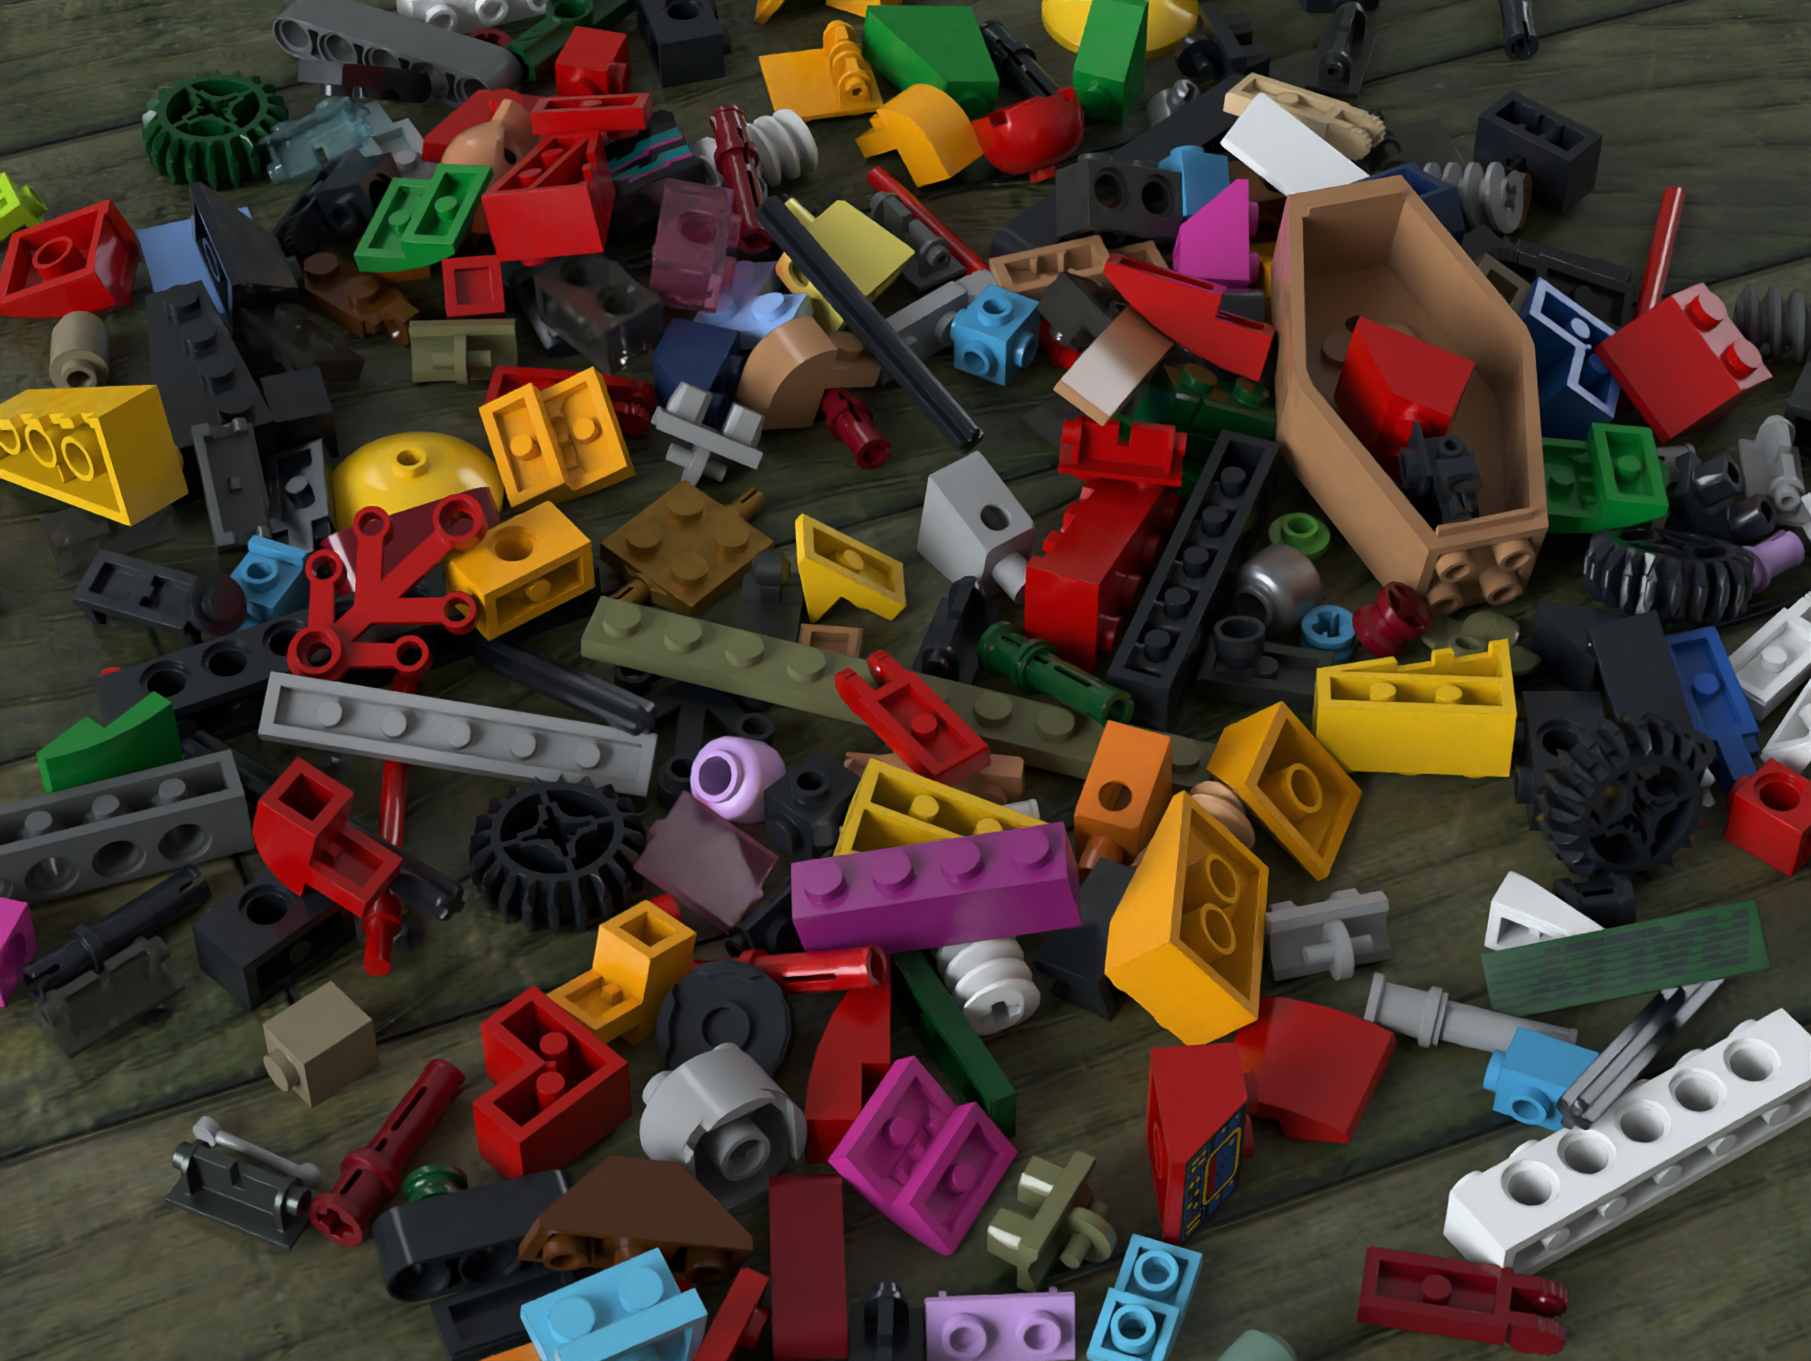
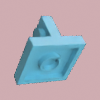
(619, 1316)

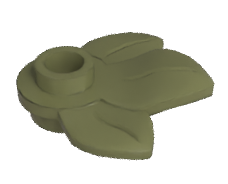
(1474, 637)

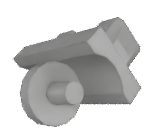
(735, 441)
(1327, 935)

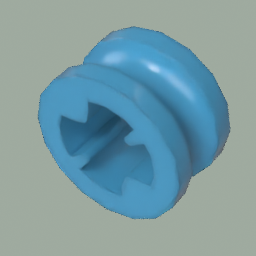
(1332, 621)

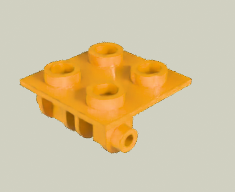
(823, 80)

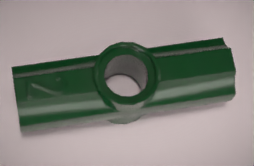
(543, 43)

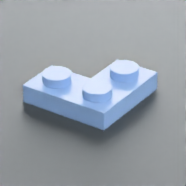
(755, 304)

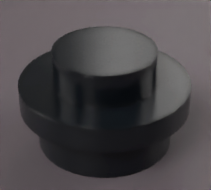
(215, 605)

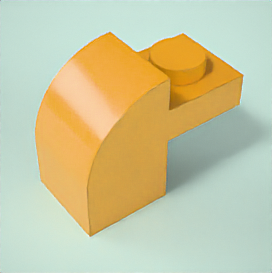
(926, 131)
(632, 971)

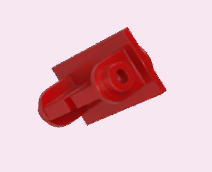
(1148, 459)

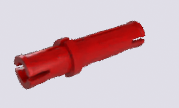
(819, 969)

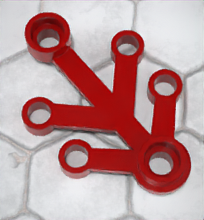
(381, 599)

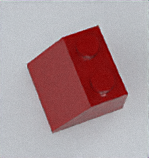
(1684, 363)
(1396, 382)

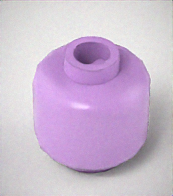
(733, 775)

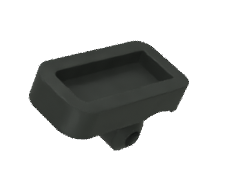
(771, 598)

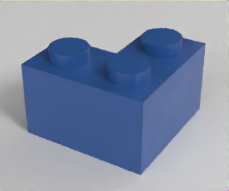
(1570, 374)

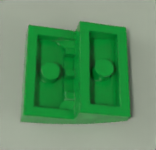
(422, 219)
(1603, 480)
(132, 743)

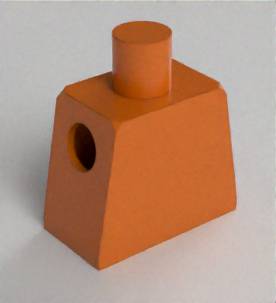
(1119, 820)

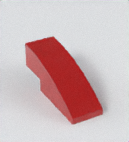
(1191, 315)
(847, 1067)

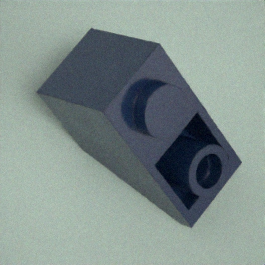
(702, 357)

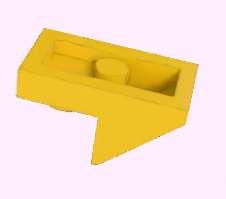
(840, 566)

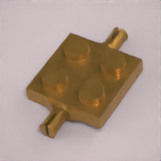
(686, 549)

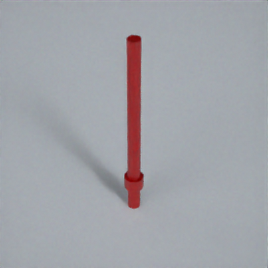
(1657, 263)
(385, 916)

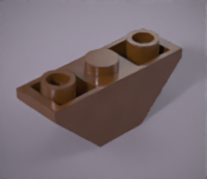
(634, 1208)

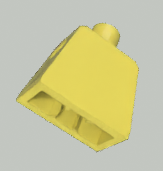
(857, 245)

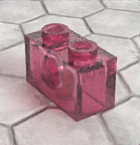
(692, 245)

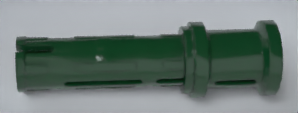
(1038, 669)

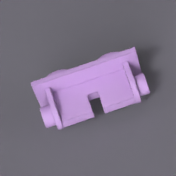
(1001, 1327)

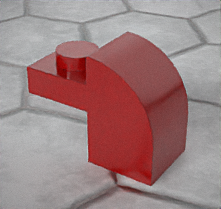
(308, 842)

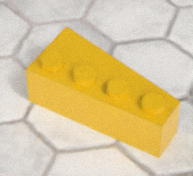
(93, 449)

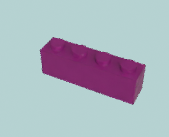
(939, 892)

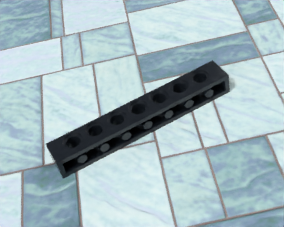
(226, 679)

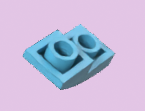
(1147, 1302)

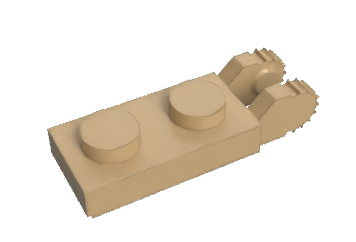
(1335, 121)

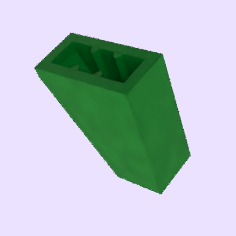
(932, 48)

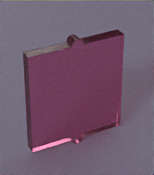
(706, 862)

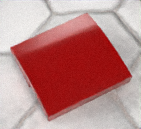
(1313, 1066)

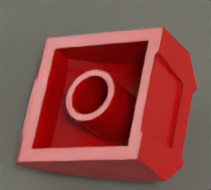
(70, 265)

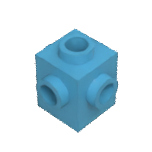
(996, 335)

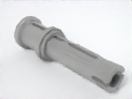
(1433, 1018)

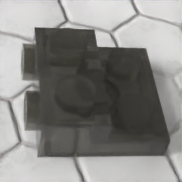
(1084, 308)

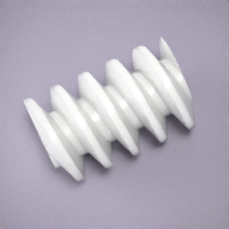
(781, 145)
(988, 982)

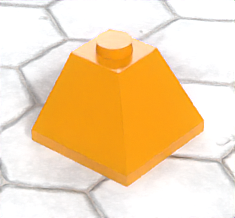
(1287, 785)

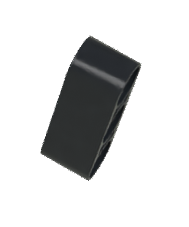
(463, 1235)

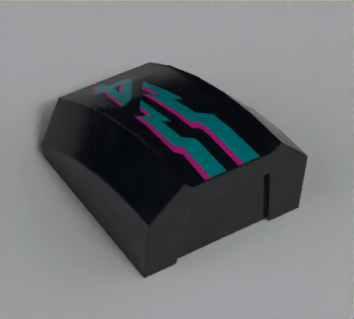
(639, 176)

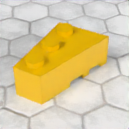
(1420, 715)
(908, 809)

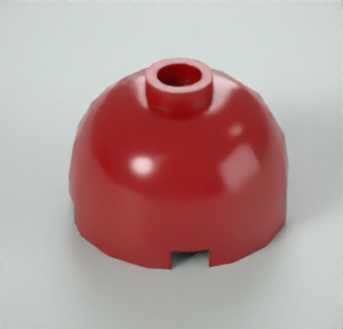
(1032, 134)

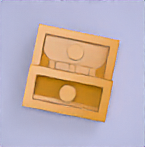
(557, 441)

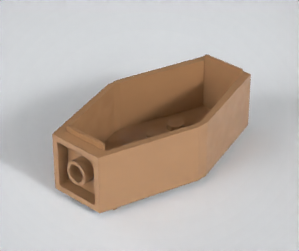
(1390, 260)

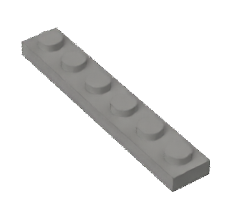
(453, 735)

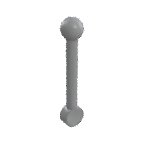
(211, 1132)

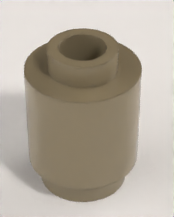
(80, 351)

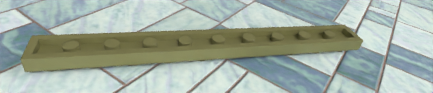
(804, 676)

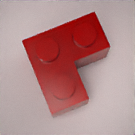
(552, 1089)

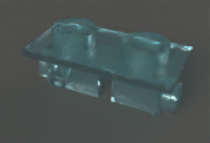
(335, 125)

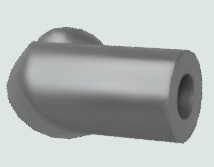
(1170, 101)

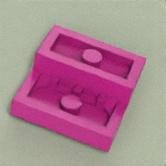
(923, 1157)

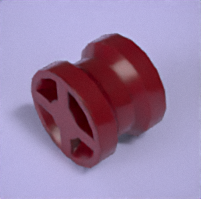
(1392, 620)

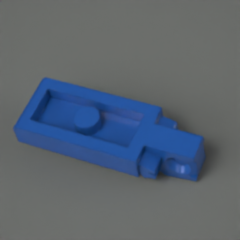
(1716, 702)

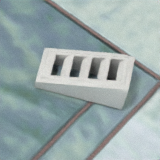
(1530, 914)

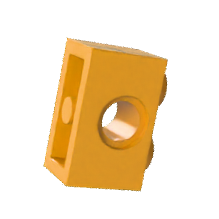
(522, 569)

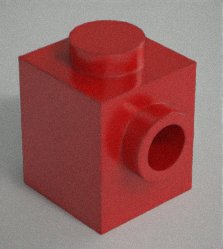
(593, 64)

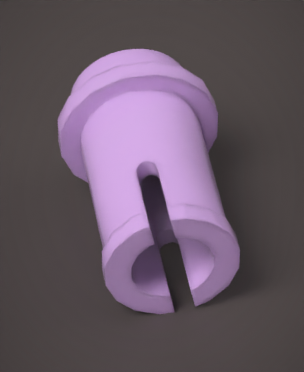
(1774, 557)

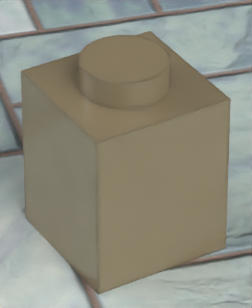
(319, 1044)

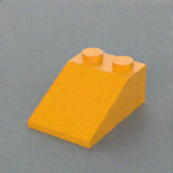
(1192, 927)

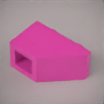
(1216, 240)

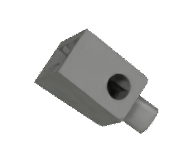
(976, 528)

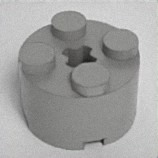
(723, 1125)

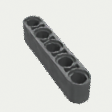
(375, 37)

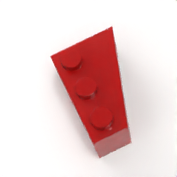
(553, 201)

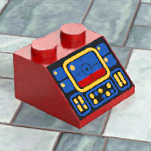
(1197, 1132)

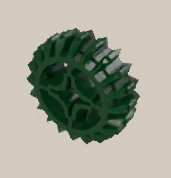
(209, 127)

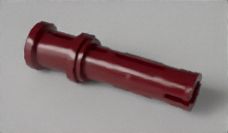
(373, 1172)

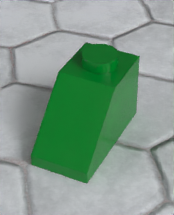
(1112, 59)

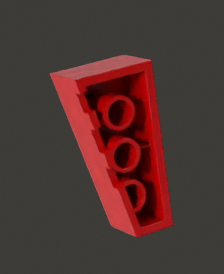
(1097, 567)

